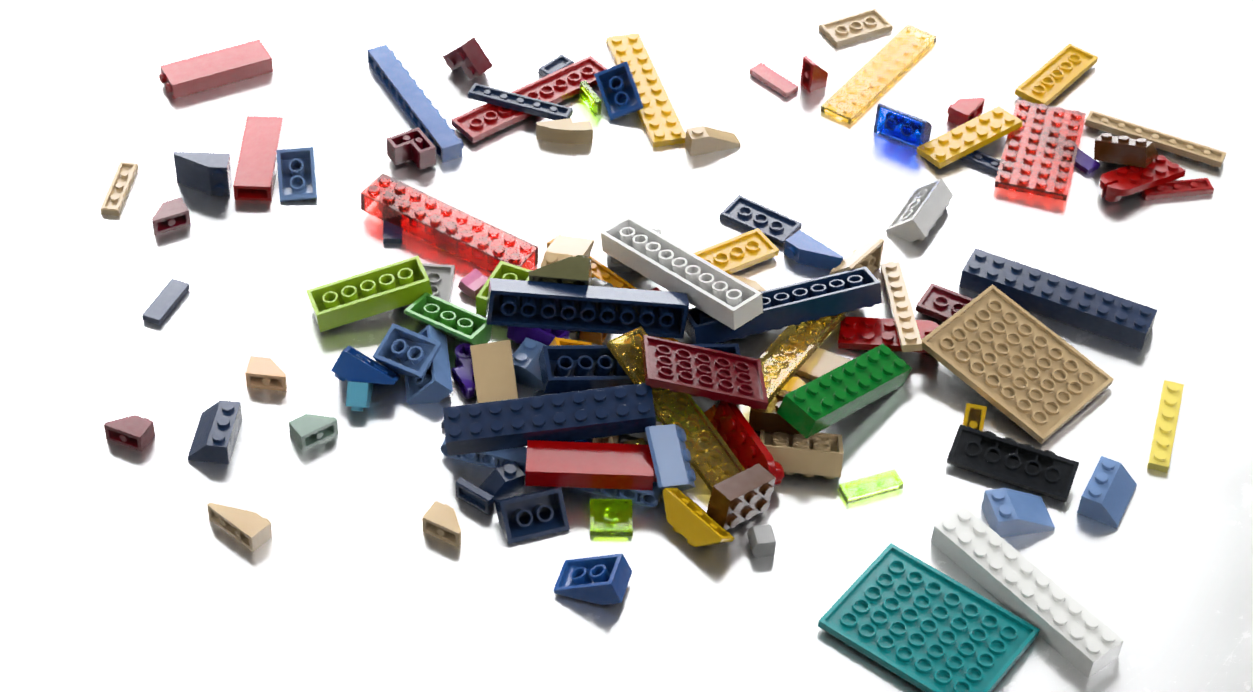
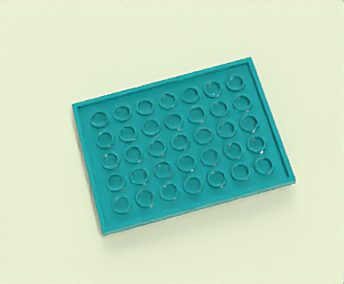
(927, 626)

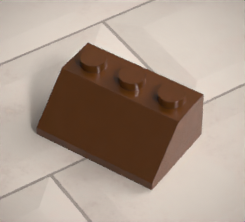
(1124, 150)

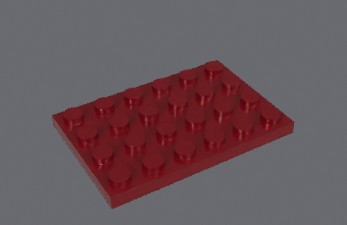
(703, 372)

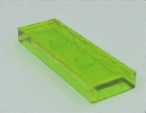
(871, 486)

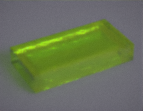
(590, 98)

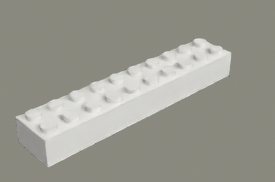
(682, 271)
(1027, 591)

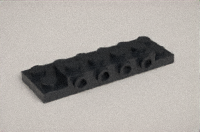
(1013, 462)

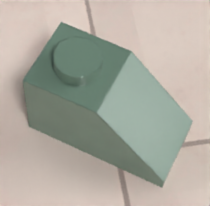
(312, 429)

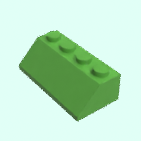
(450, 319)

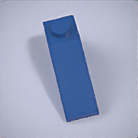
(811, 252)

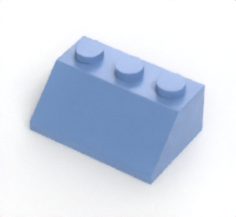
(670, 457)
(1107, 493)

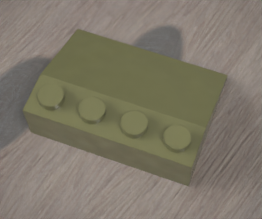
(566, 271)

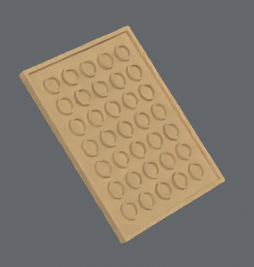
(1016, 363)

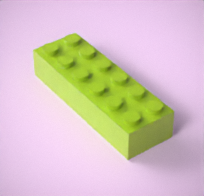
(368, 293)

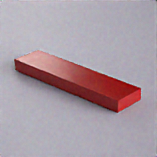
(1179, 188)

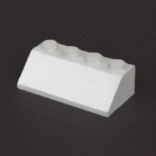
(921, 211)

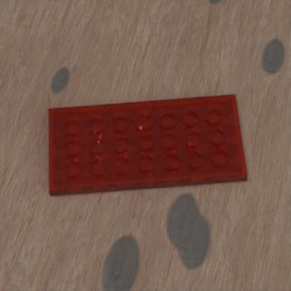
(1041, 152)

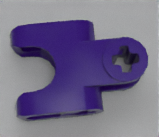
(463, 372)

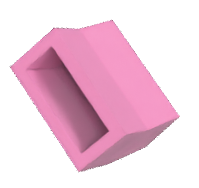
(472, 283)

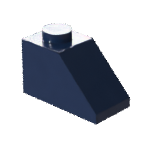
(504, 481)

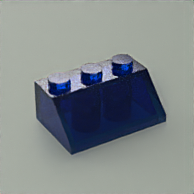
(901, 126)

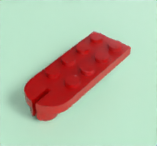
(1134, 179)
(870, 332)
(743, 440)

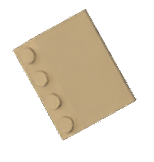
(811, 456)

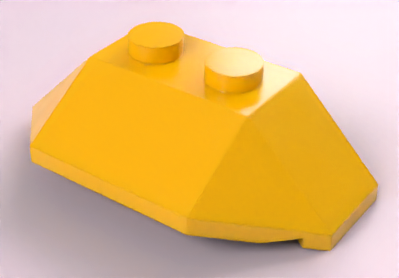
(692, 520)

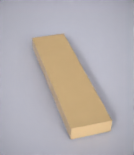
(119, 188)

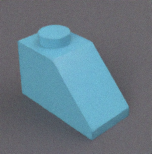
(358, 395)

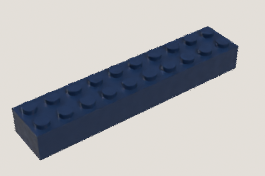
(1060, 298)
(793, 305)
(586, 308)
(590, 367)
(548, 418)

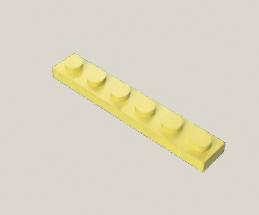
(1165, 426)

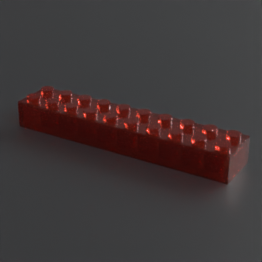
(445, 225)

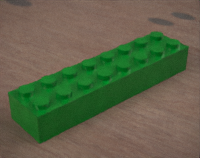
(844, 390)

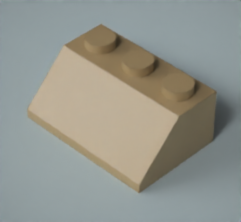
(866, 255)

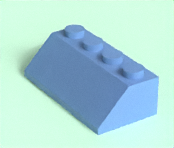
(437, 380)

